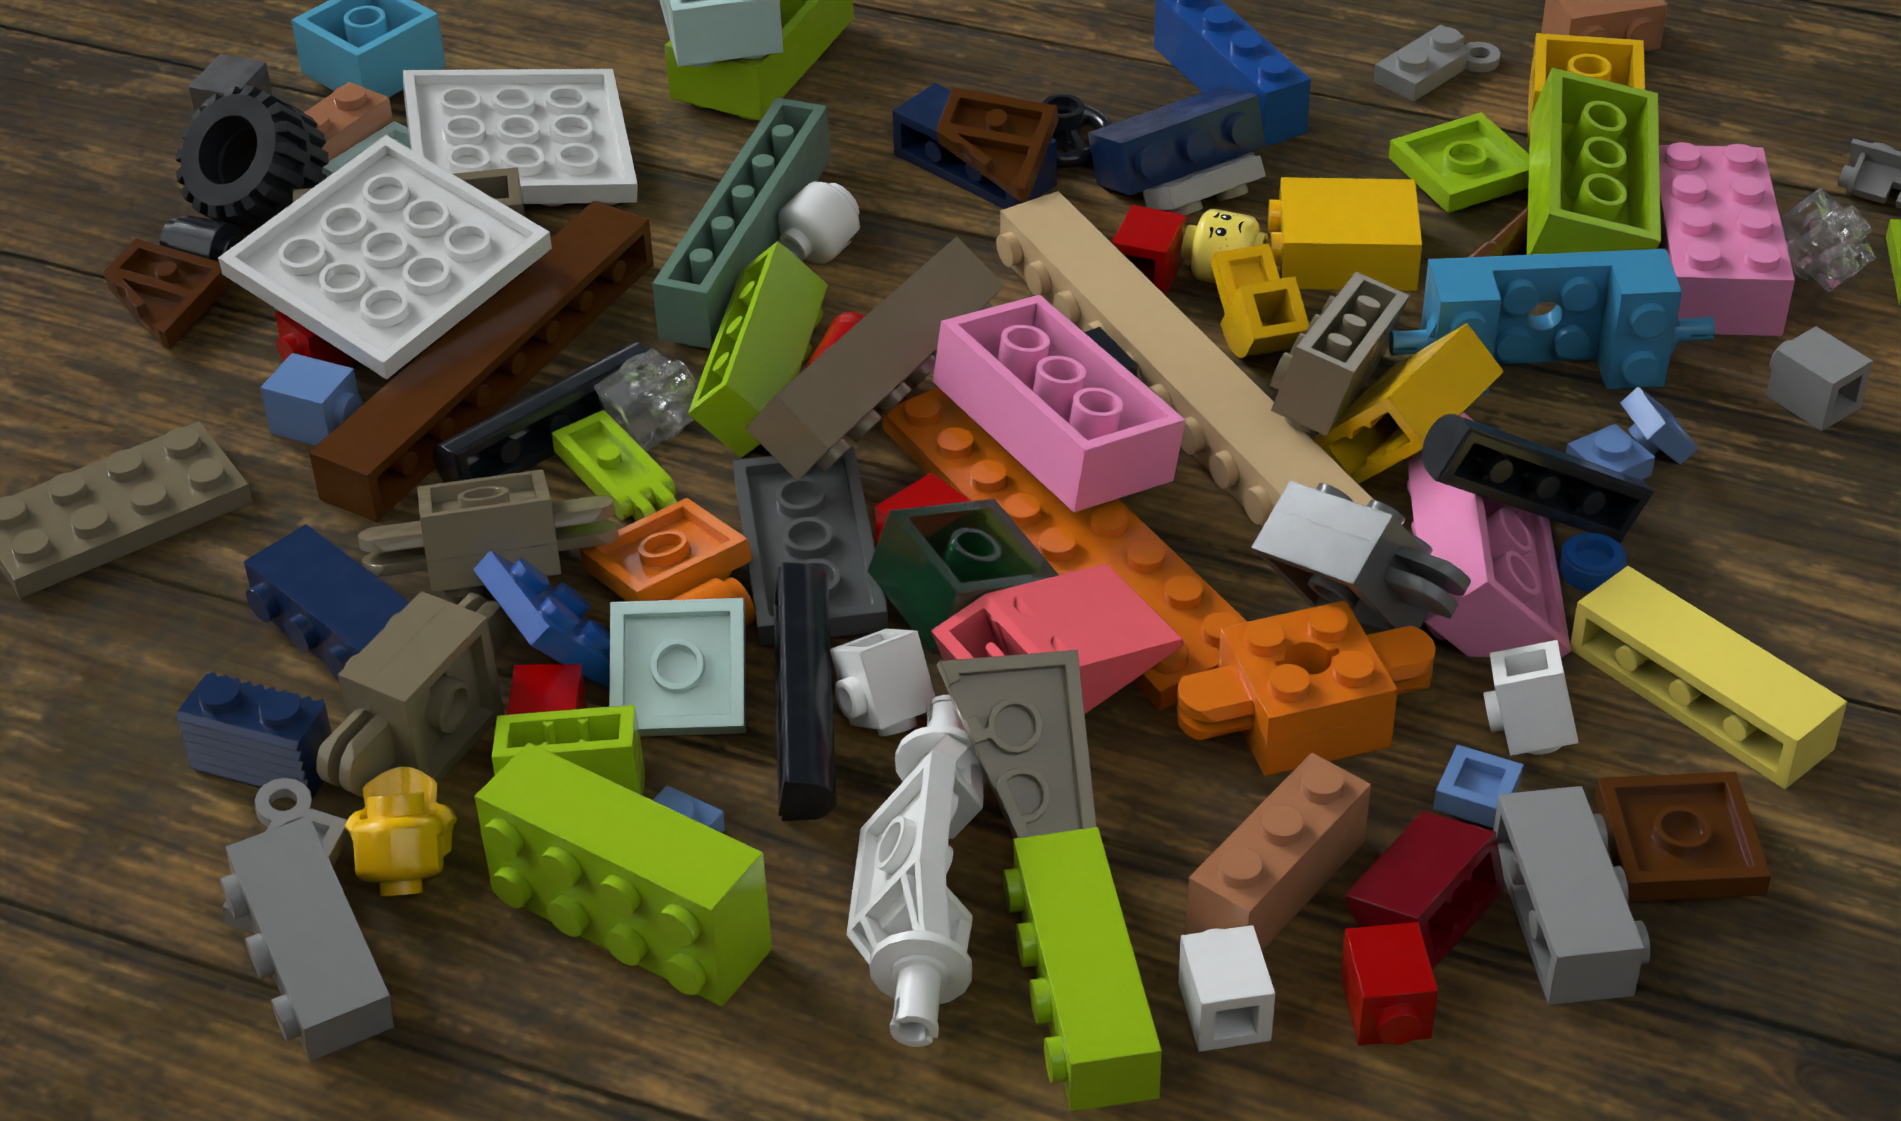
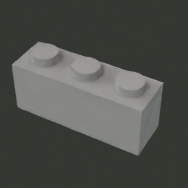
(1569, 896)
(306, 939)

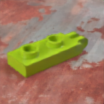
(614, 466)

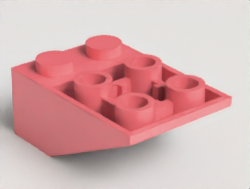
(1078, 611)

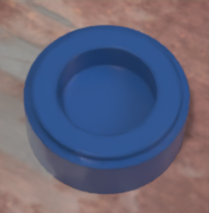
(1590, 560)

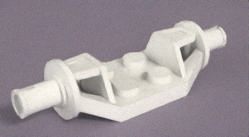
(900, 902)

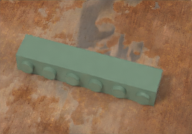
(739, 220)

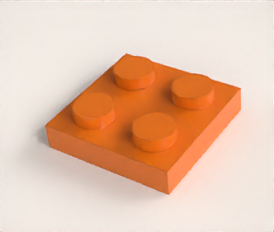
(667, 554)

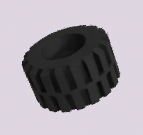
(225, 142)

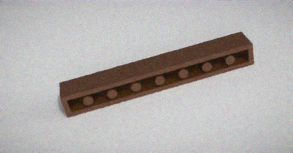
(481, 362)

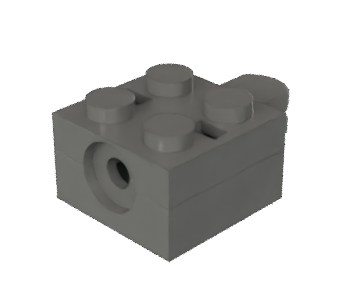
(1357, 554)

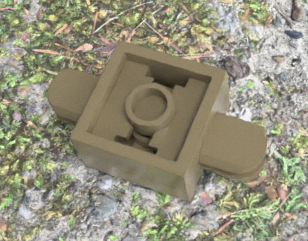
(485, 514)
(418, 692)

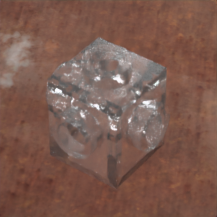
(1826, 240)
(649, 397)

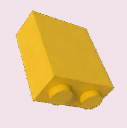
(1346, 226)
(1407, 400)

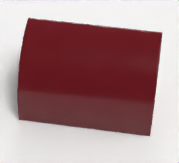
(1434, 876)

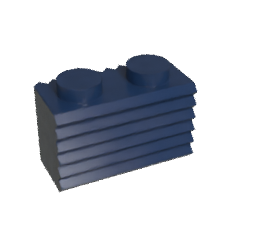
(253, 732)

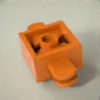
(1306, 686)

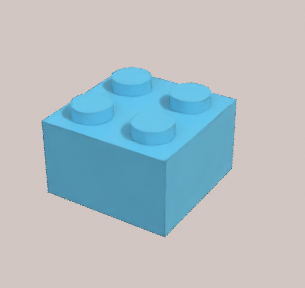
(367, 43)

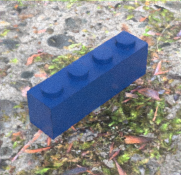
(1221, 49)

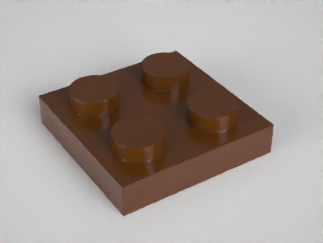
(1682, 836)

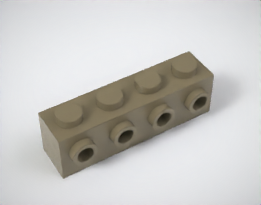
(1336, 354)

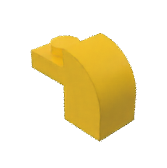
(1258, 306)

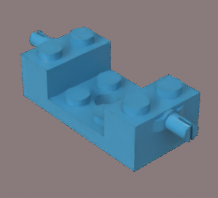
(1607, 310)

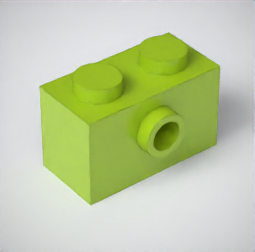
(593, 738)

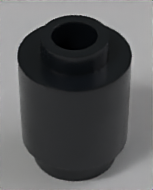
(200, 236)

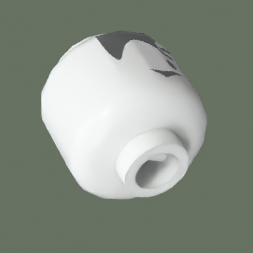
(819, 222)

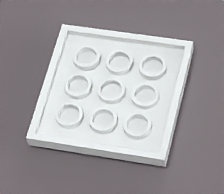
(549, 123)
(385, 255)

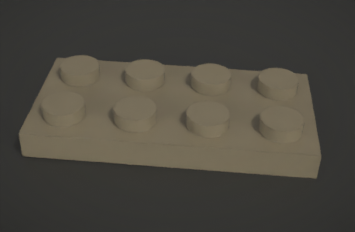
(116, 507)

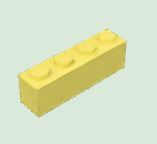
(1707, 676)

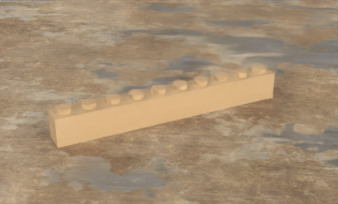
(1225, 412)

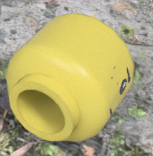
(1216, 233)

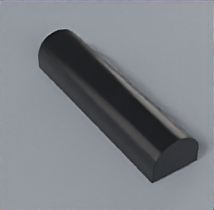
(523, 432)
(1533, 477)
(803, 694)

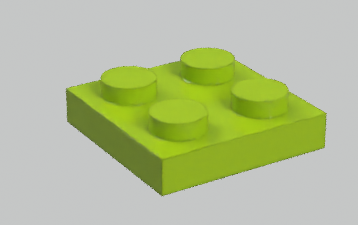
(1462, 162)

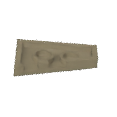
(1028, 736)

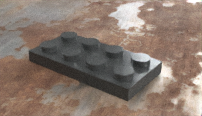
(813, 523)

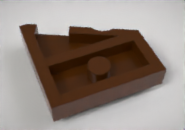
(998, 136)
(165, 287)

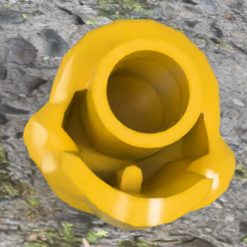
(400, 831)

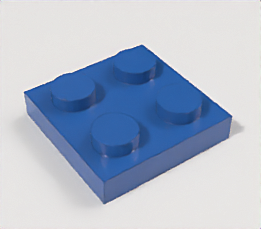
(548, 616)

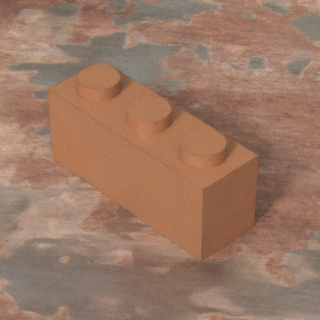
(1281, 852)

